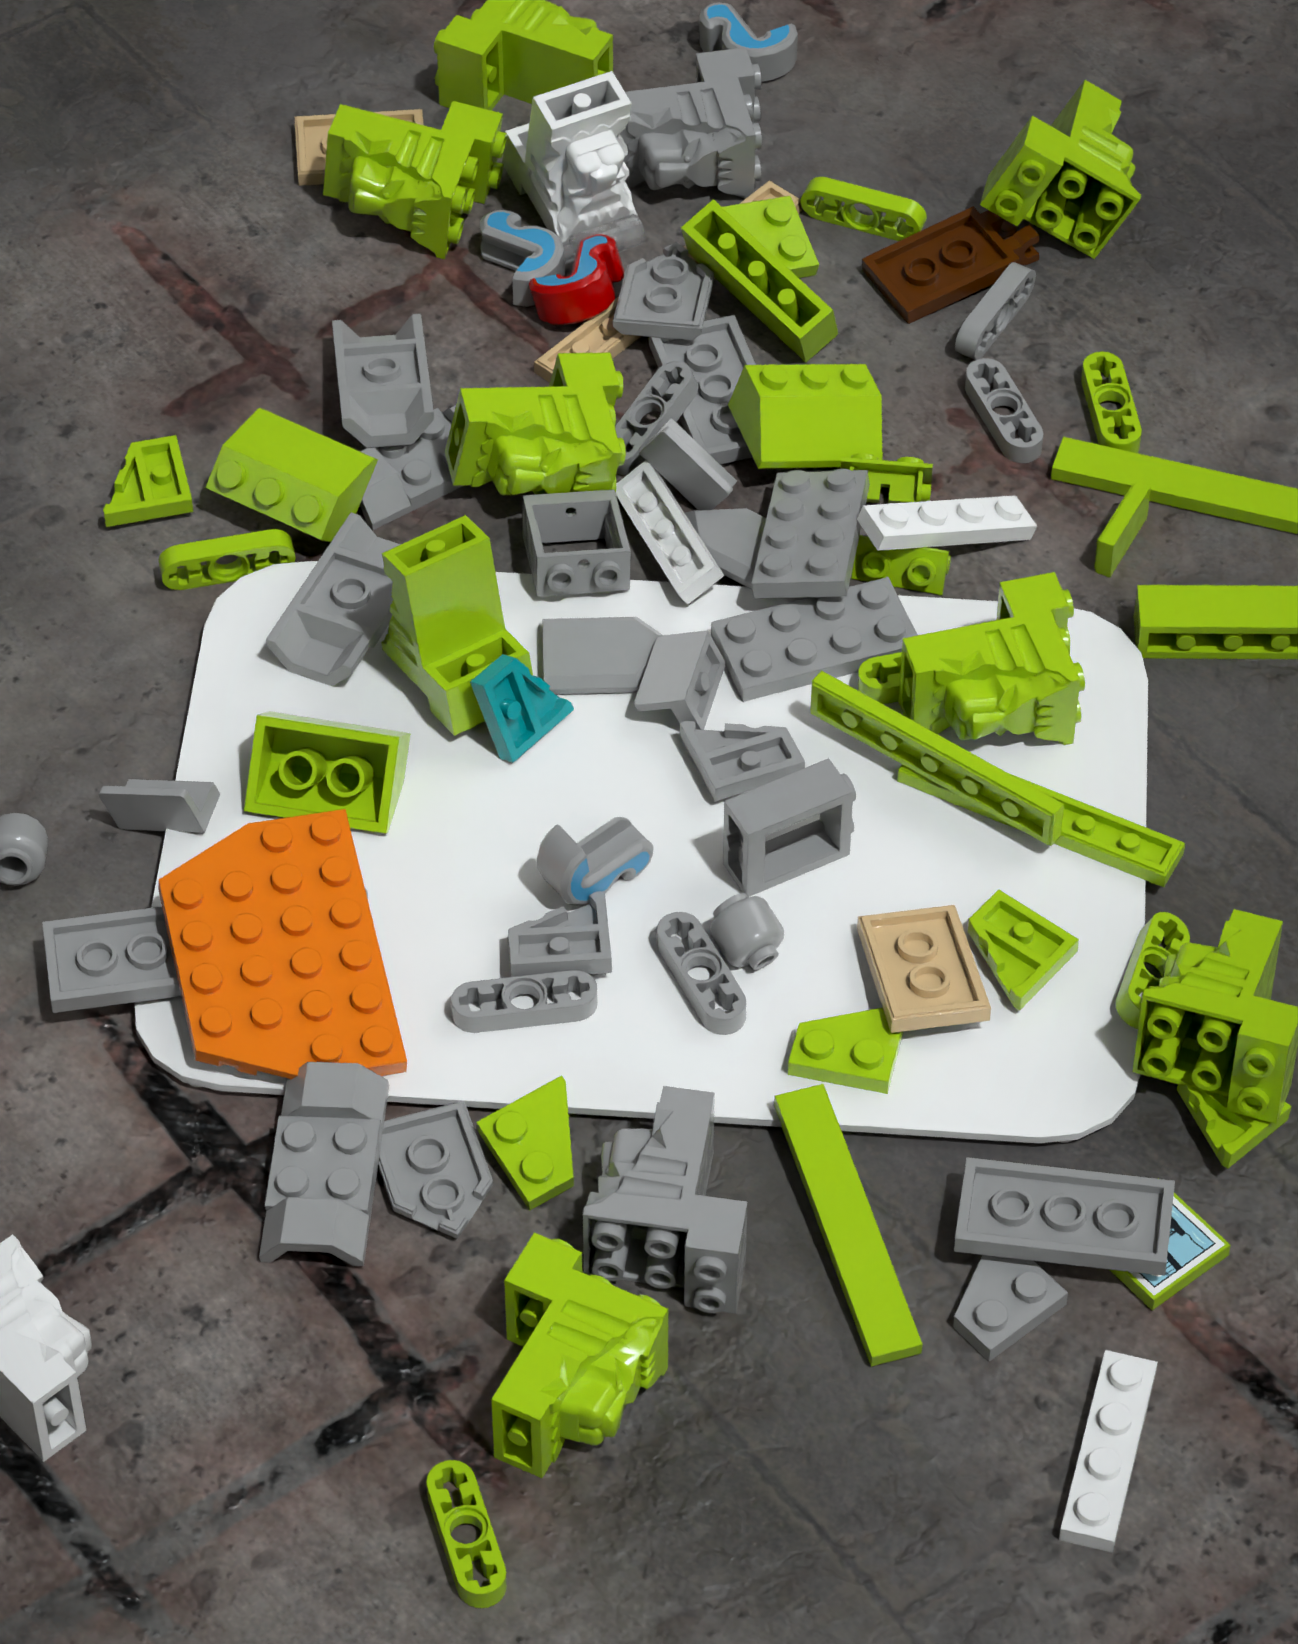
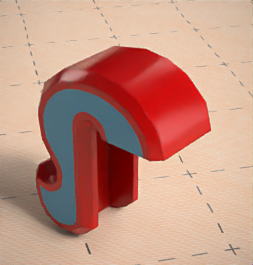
(586, 290)

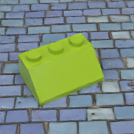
(807, 414)
(292, 474)
(326, 766)

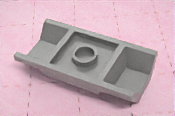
(383, 384)
(409, 474)
(337, 608)
(325, 1162)

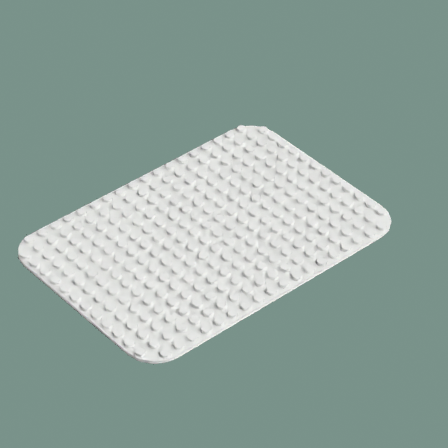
(467, 871)

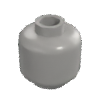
(21, 849)
(747, 931)

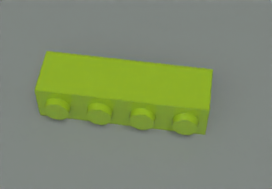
(760, 281)
(1216, 621)

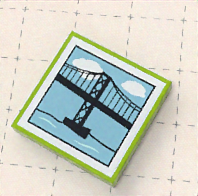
(1191, 1252)

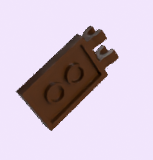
(948, 261)

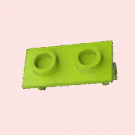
(907, 477)
(908, 568)

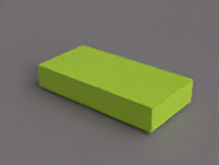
(1122, 529)

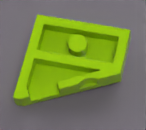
(533, 1142)

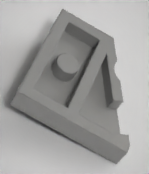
(563, 941)

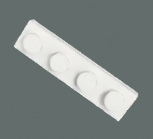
(946, 522)
(667, 532)
(1108, 1451)

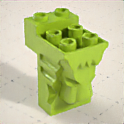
(517, 52)
(414, 172)
(1068, 174)
(541, 436)
(447, 618)
(999, 671)
(1216, 1020)
(579, 1357)

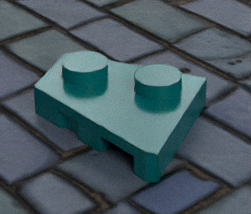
(516, 706)

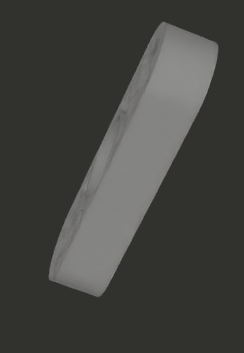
(995, 311)
(655, 398)
(1003, 427)
(538, 985)
(701, 992)

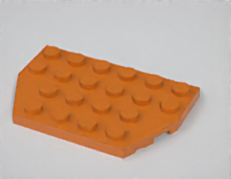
(281, 951)

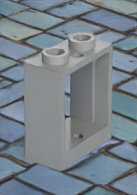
(594, 518)
(781, 803)

